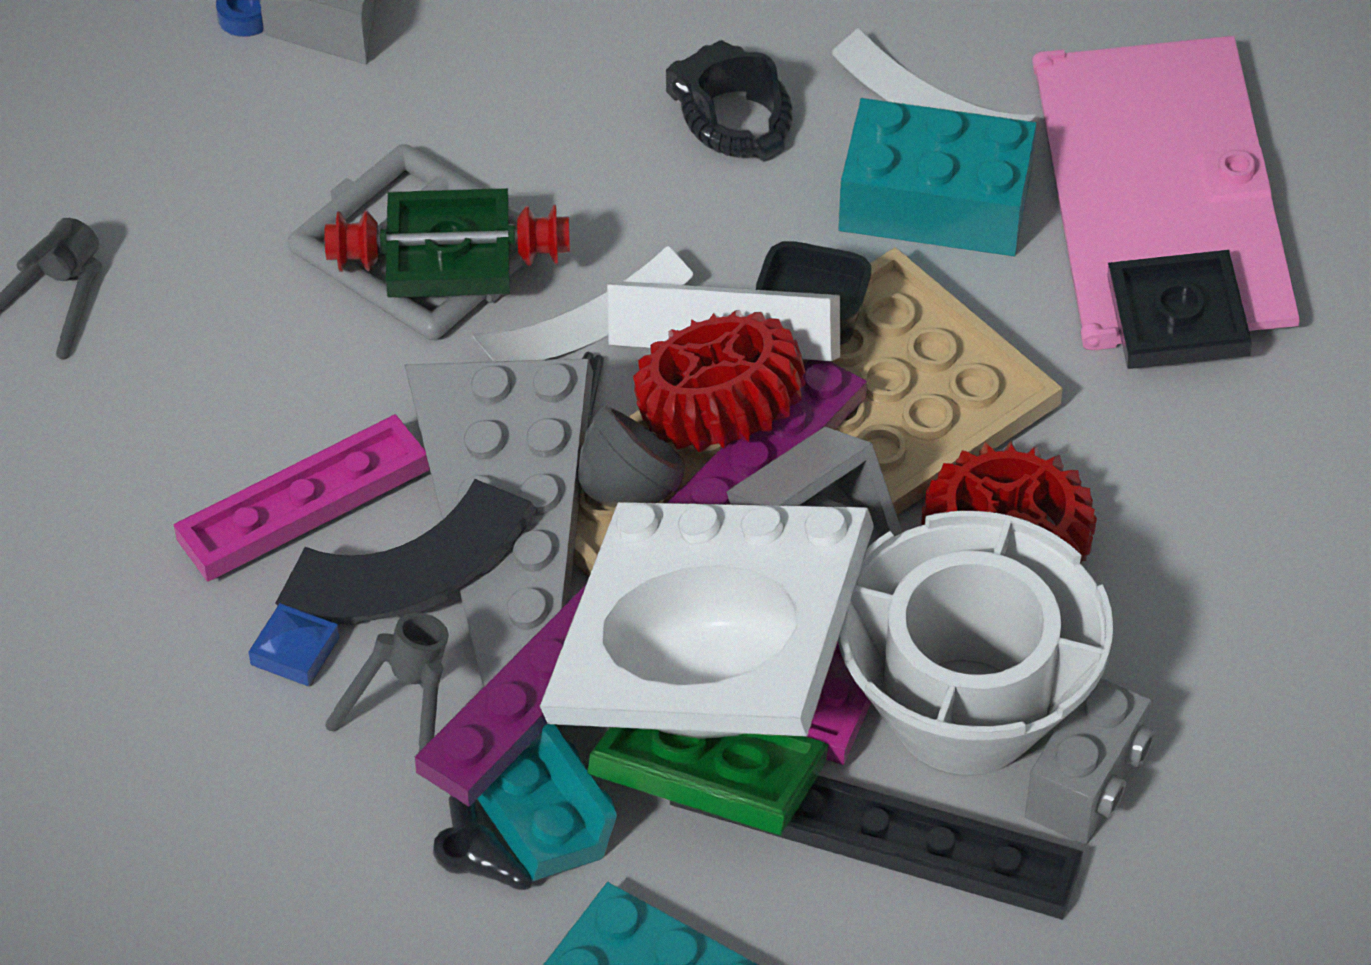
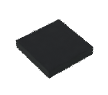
(1179, 309)

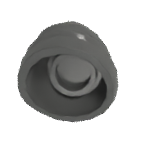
(626, 462)

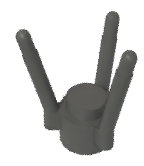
(61, 255)
(414, 657)

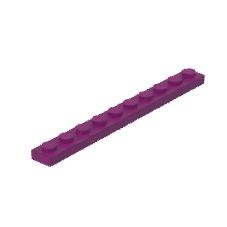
(507, 710)

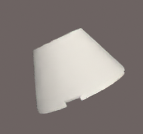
(981, 594)

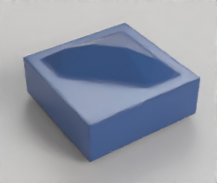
(294, 644)

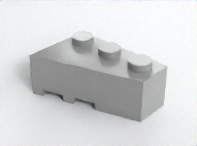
(322, 25)

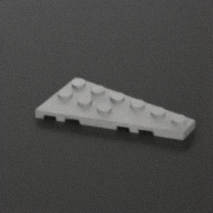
(523, 434)

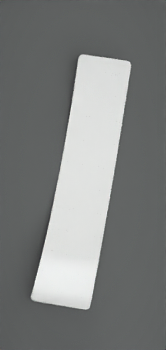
(898, 84)
(581, 325)

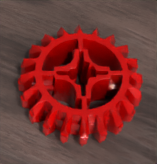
(719, 380)
(1017, 487)

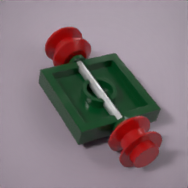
(447, 241)

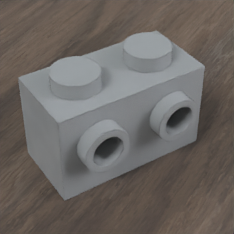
(1087, 761)

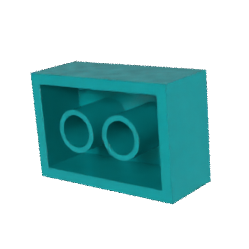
(936, 176)

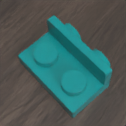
(550, 808)

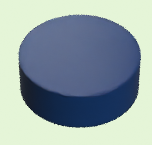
(240, 17)

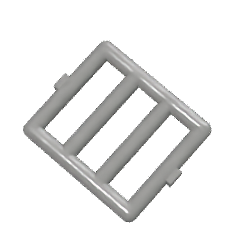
(348, 198)

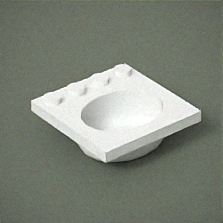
(709, 619)

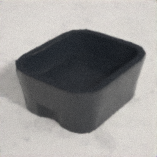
(819, 270)

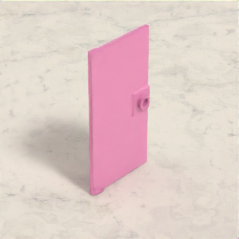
(1160, 162)

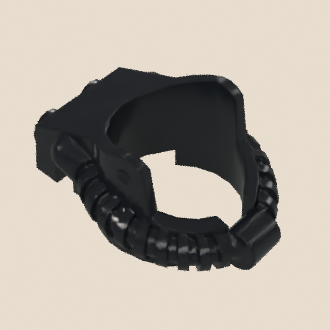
(726, 69)

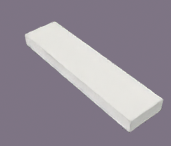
(647, 311)

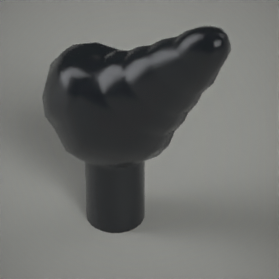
(476, 849)

